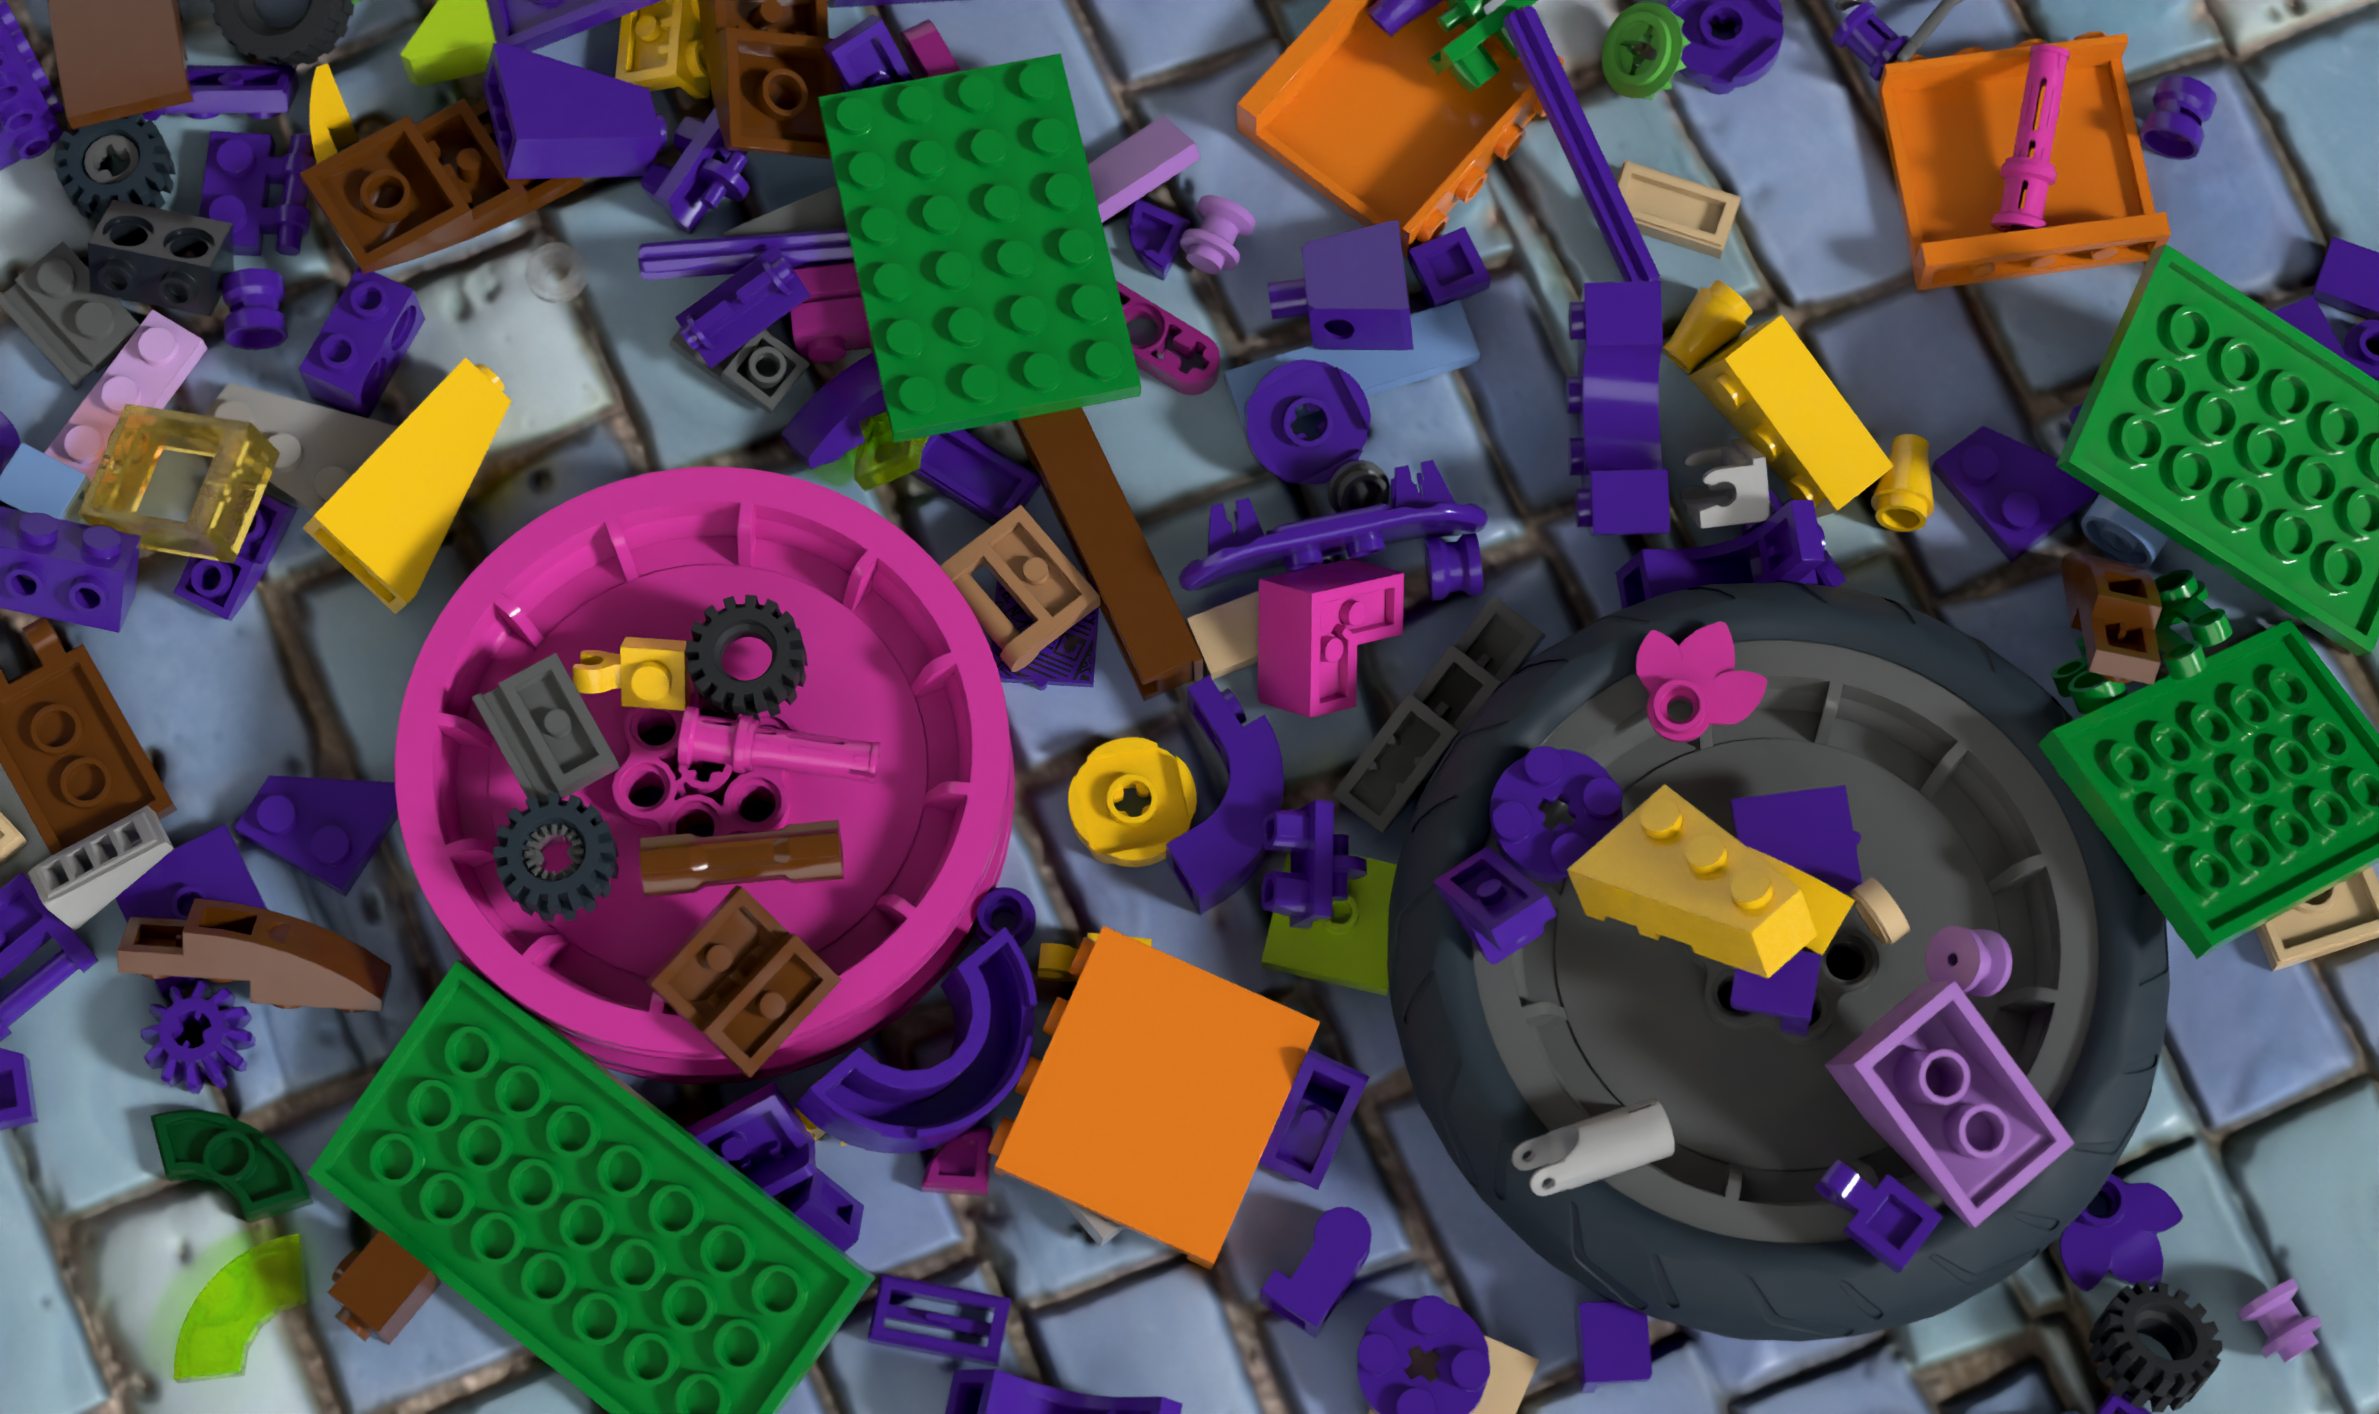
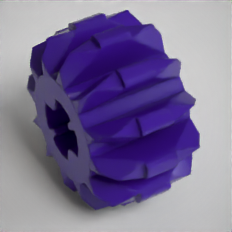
(174, 1038)

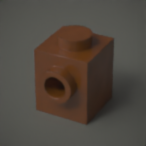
(380, 1288)

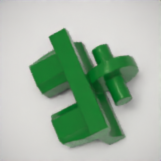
(1466, 55)

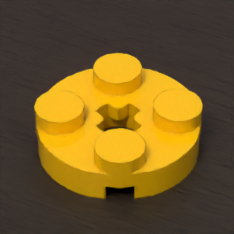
(1101, 783)

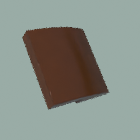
(743, 981)

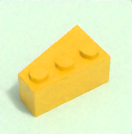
(1792, 415)
(1695, 884)

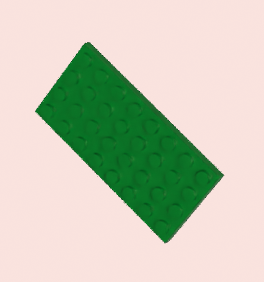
(585, 1215)

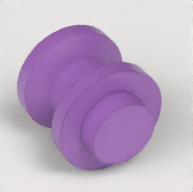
(1212, 245)
(1973, 958)
(2281, 1321)

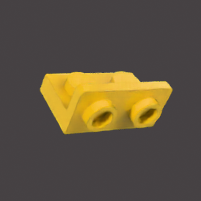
(664, 48)

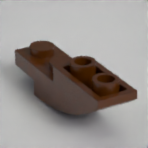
(2117, 613)
(279, 954)

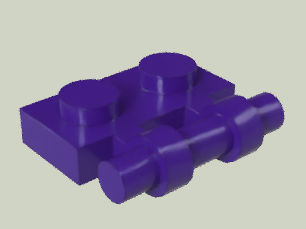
(238, 189)

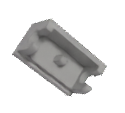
(1734, 488)

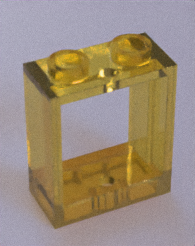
(227, 496)

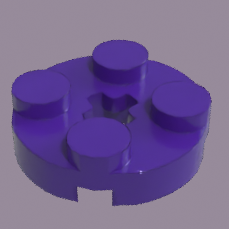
(1732, 62)
(1317, 387)
(1550, 777)
(1428, 1326)

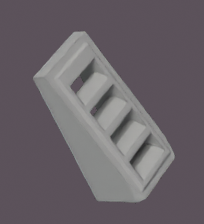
(100, 867)

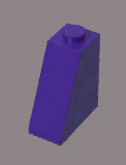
(568, 119)

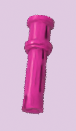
(2036, 173)
(749, 745)

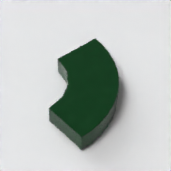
(232, 1156)

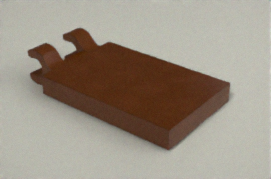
(72, 746)

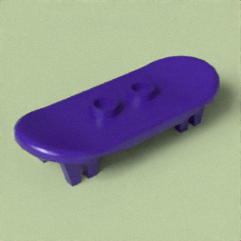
(1353, 532)

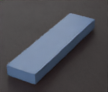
(1440, 345)

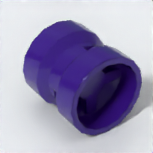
(2178, 116)
(254, 306)

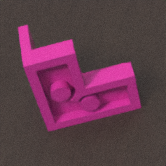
(1313, 630)

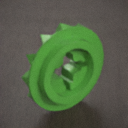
(1625, 68)

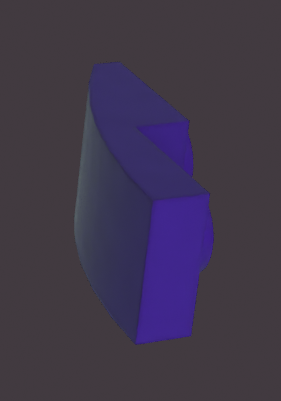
(831, 418)
(226, 586)

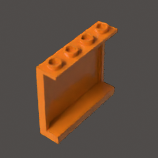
(1378, 124)
(1956, 125)
(1153, 1094)

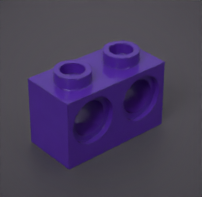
(362, 343)

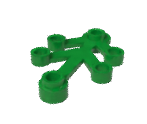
(2181, 602)

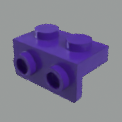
(761, 1140)

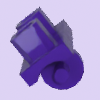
(699, 177)
(1317, 867)

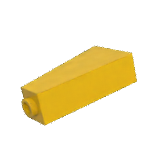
(406, 494)

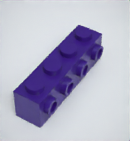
(25, 97)
(66, 569)

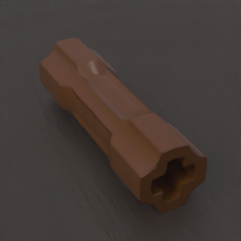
(693, 862)

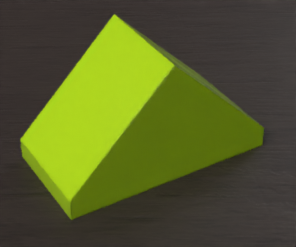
(450, 43)

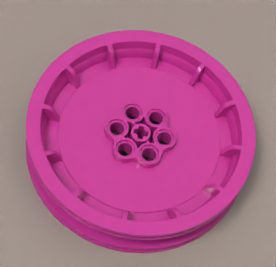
(887, 664)

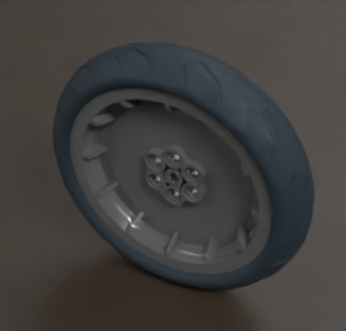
(1594, 1017)

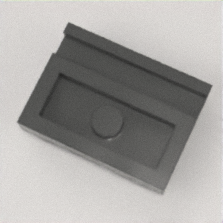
(66, 320)
(546, 731)

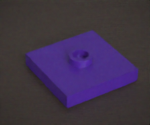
(200, 869)

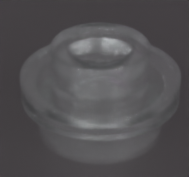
(551, 257)

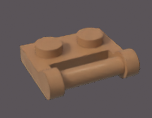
(1034, 576)

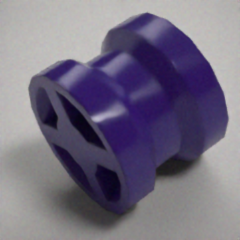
(1453, 566)

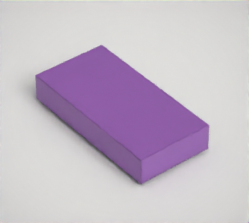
(1140, 165)

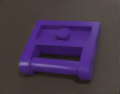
(23, 930)

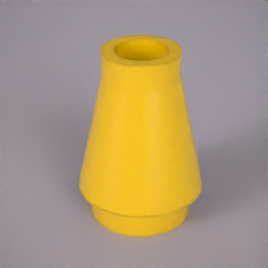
(1708, 324)
(1905, 491)

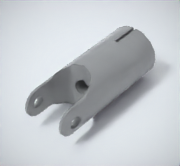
(1597, 1147)

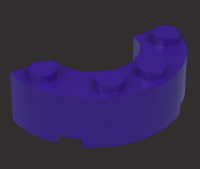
(1618, 409)
(926, 1108)

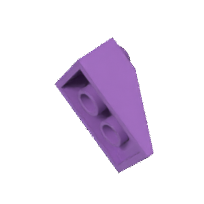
(1950, 1100)

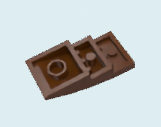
(118, 57)
(768, 73)
(423, 187)

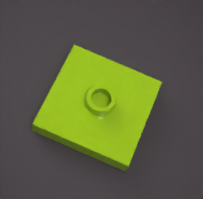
(1348, 946)

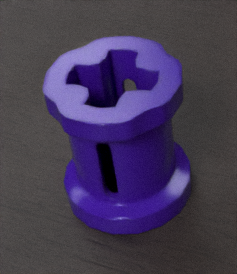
(1869, 38)

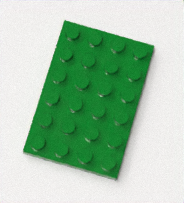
(978, 248)
(2240, 446)
(2231, 785)

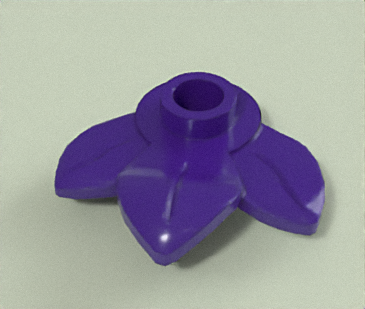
(2122, 1239)

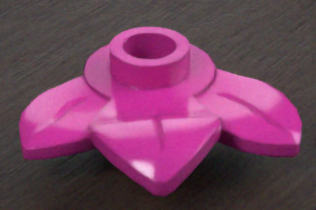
(1699, 674)

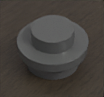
(1358, 486)

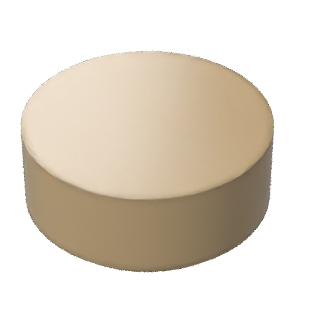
(1879, 912)

